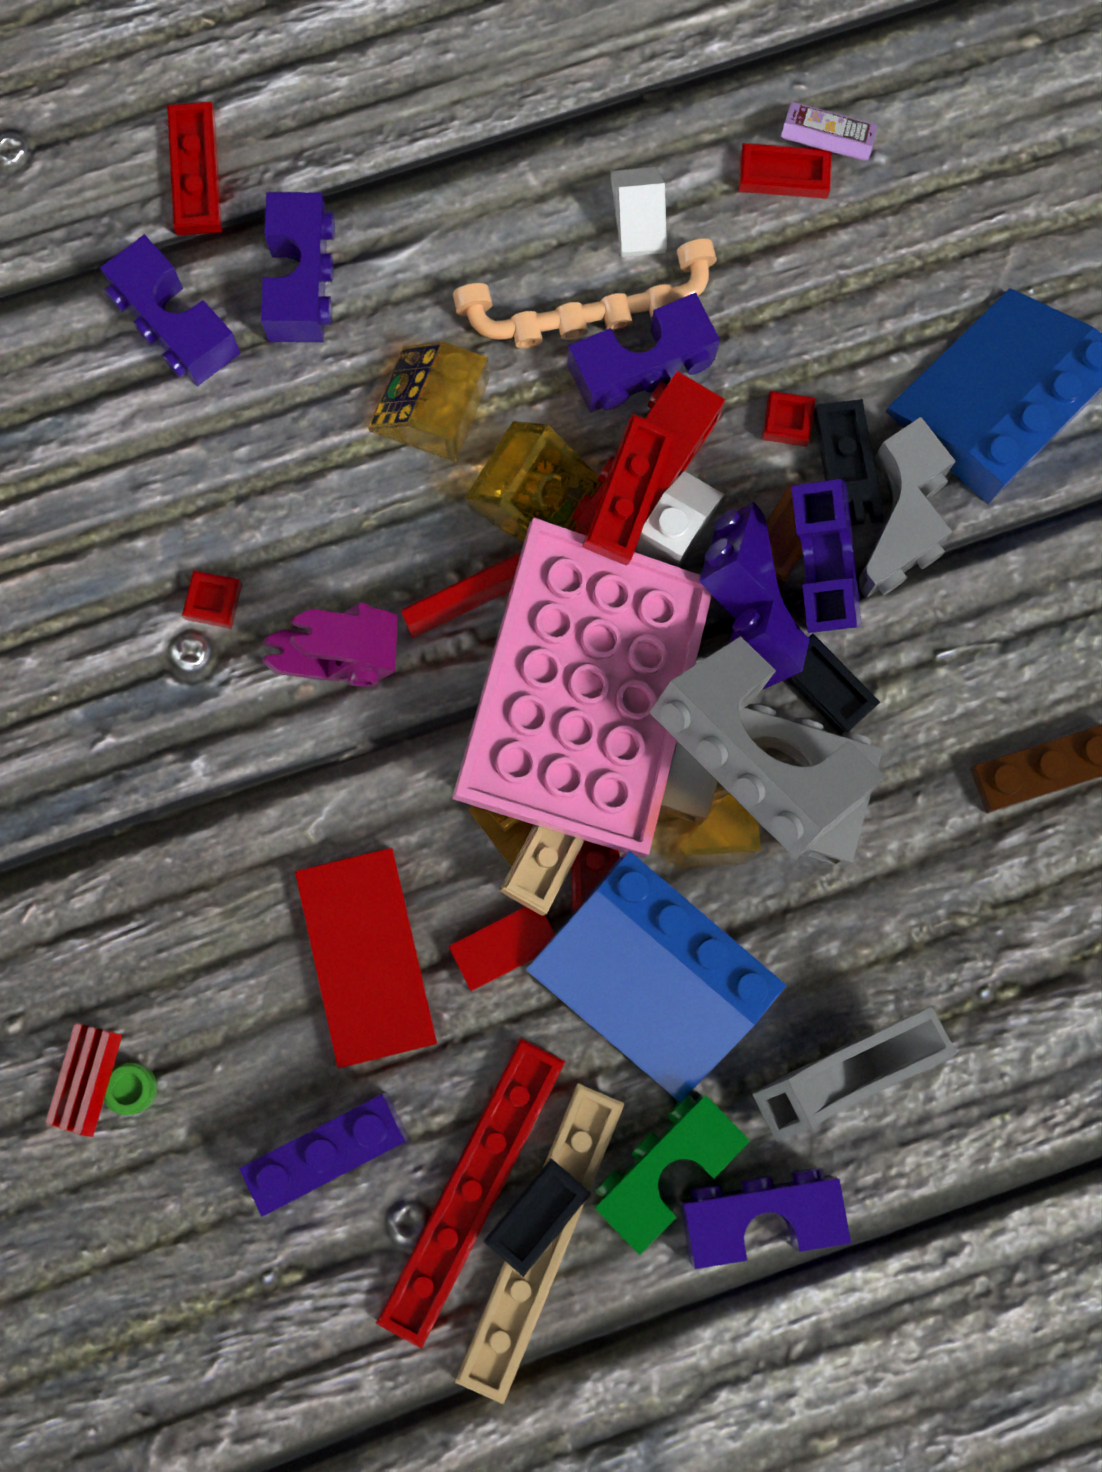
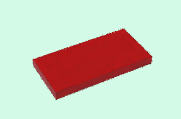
(365, 958)

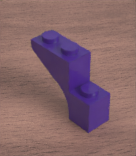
(744, 581)

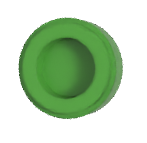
(130, 1089)

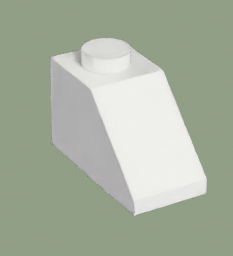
(678, 520)

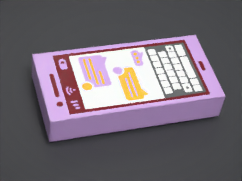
(829, 131)

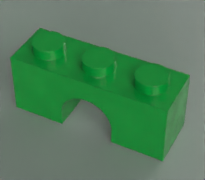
(632, 1199)

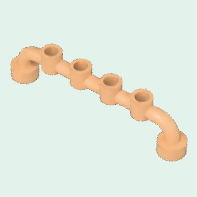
(571, 318)

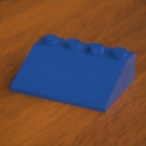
(1005, 389)
(655, 976)

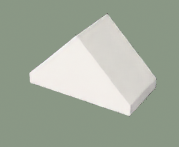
(640, 211)

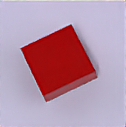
(788, 418)
(212, 599)

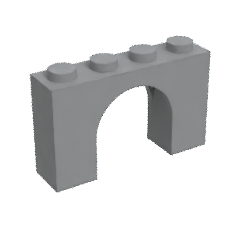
(692, 787)
(787, 800)

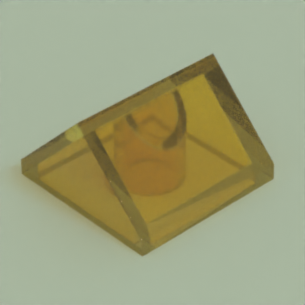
(724, 838)

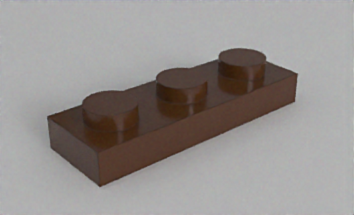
(1039, 770)

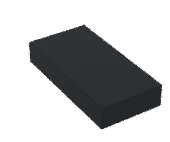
(832, 688)
(537, 1217)

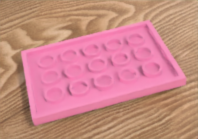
(572, 687)

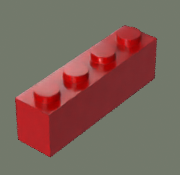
(679, 407)

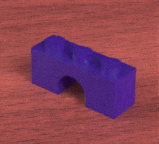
(296, 304)
(193, 340)
(610, 373)
(829, 557)
(324, 1154)
(718, 1220)

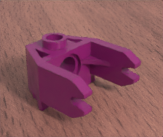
(338, 646)

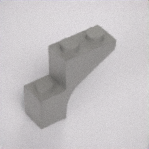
(913, 531)
(853, 1073)

